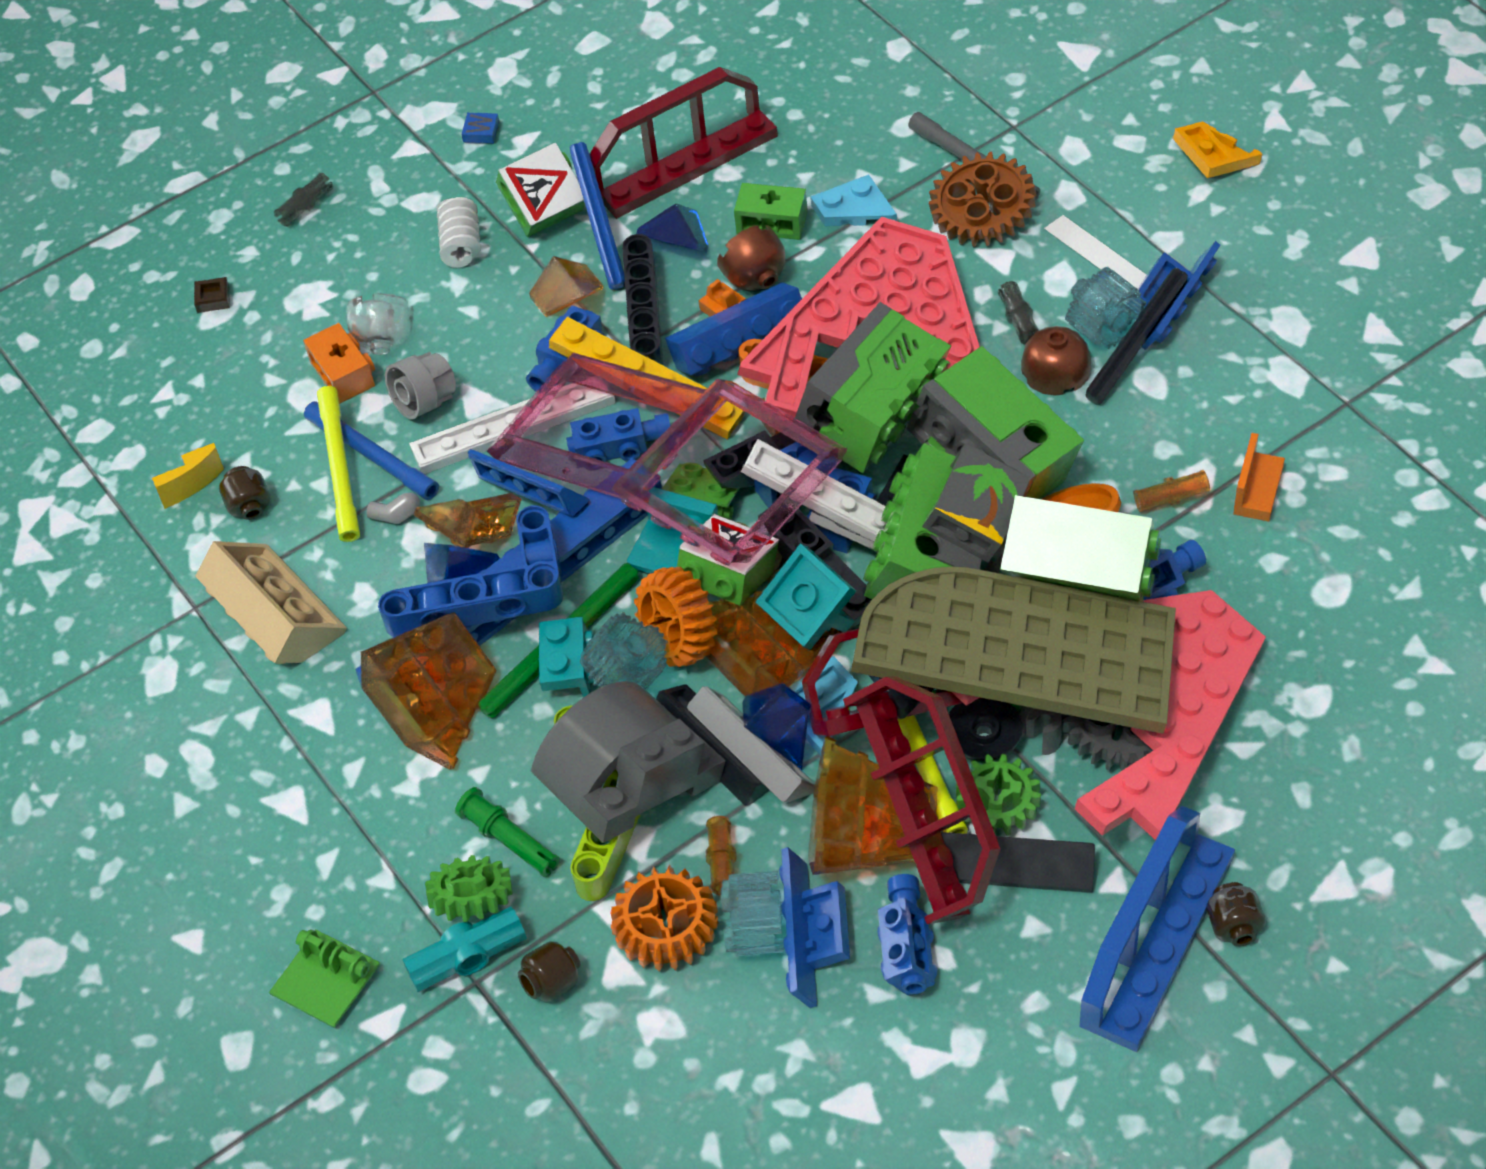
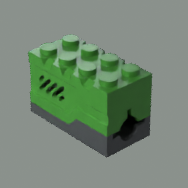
(872, 385)

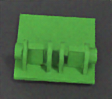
(698, 483)
(324, 977)

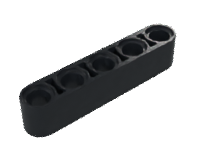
(642, 297)

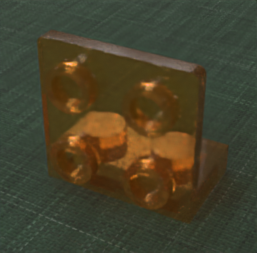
(472, 521)

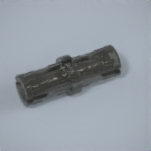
(303, 199)
(1018, 311)

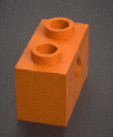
(340, 362)

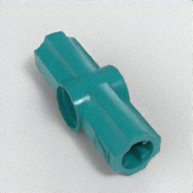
(464, 948)

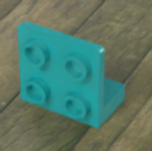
(660, 546)

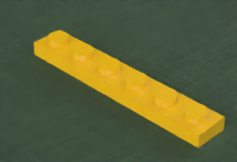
(580, 339)

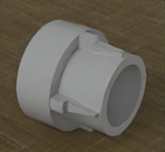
(419, 384)

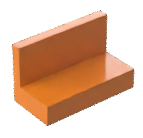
(1258, 483)

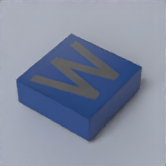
(480, 128)

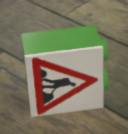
(541, 189)
(734, 581)

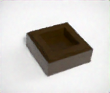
(211, 295)

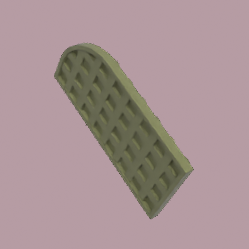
(1022, 644)

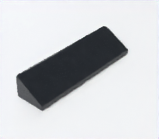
(735, 775)
(1027, 862)

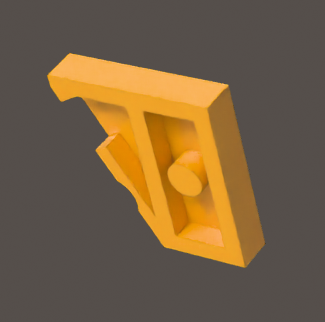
(1212, 150)

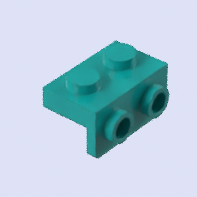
(560, 653)

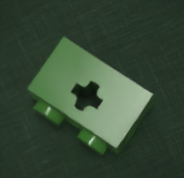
(773, 206)

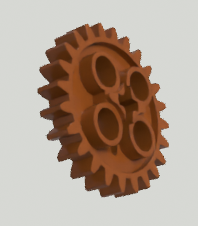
(996, 182)

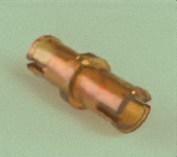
(1171, 491)
(720, 853)

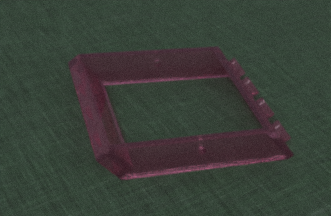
(596, 375)
(633, 481)

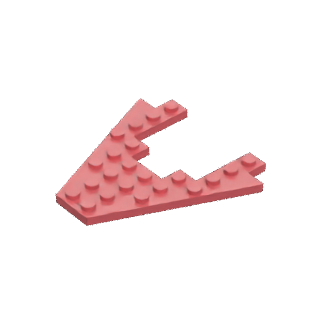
(889, 265)
(1208, 666)

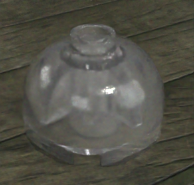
(380, 322)

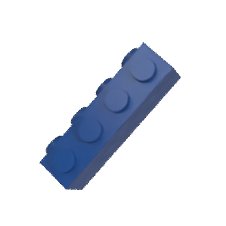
(723, 333)

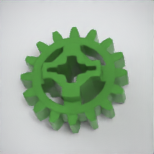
(1018, 796)
(468, 888)

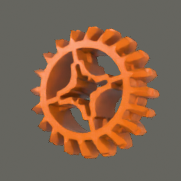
(680, 611)
(690, 910)

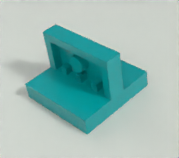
(807, 598)

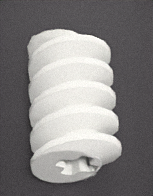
(458, 231)

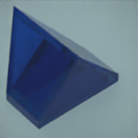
(677, 226)
(453, 561)
(779, 720)

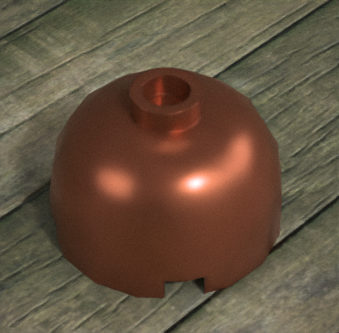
(753, 259)
(1056, 360)

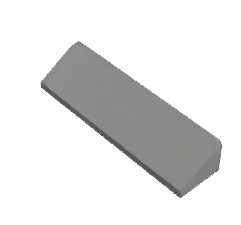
(768, 765)

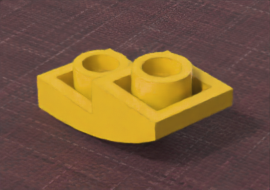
(180, 483)

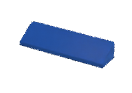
(527, 484)

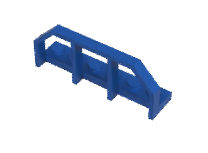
(1167, 939)

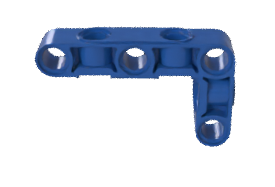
(486, 595)

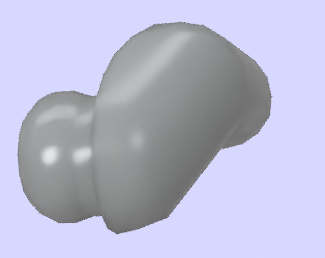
(396, 510)

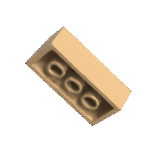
(268, 601)

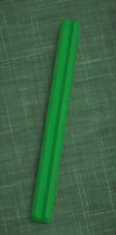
(528, 668)

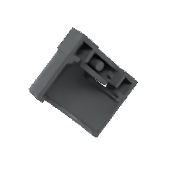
(639, 738)

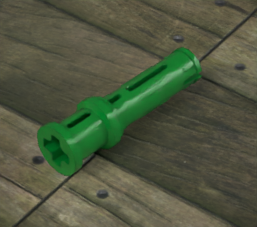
(494, 822)

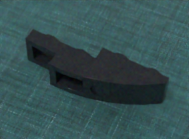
(727, 464)
(801, 530)

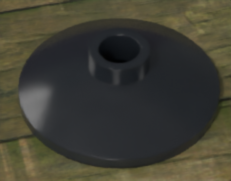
(989, 717)

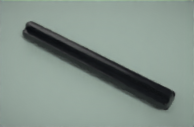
(1136, 336)

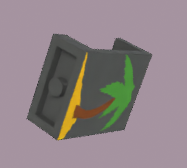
(976, 502)

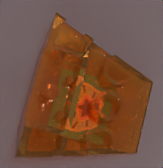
(756, 649)
(428, 685)
(854, 815)

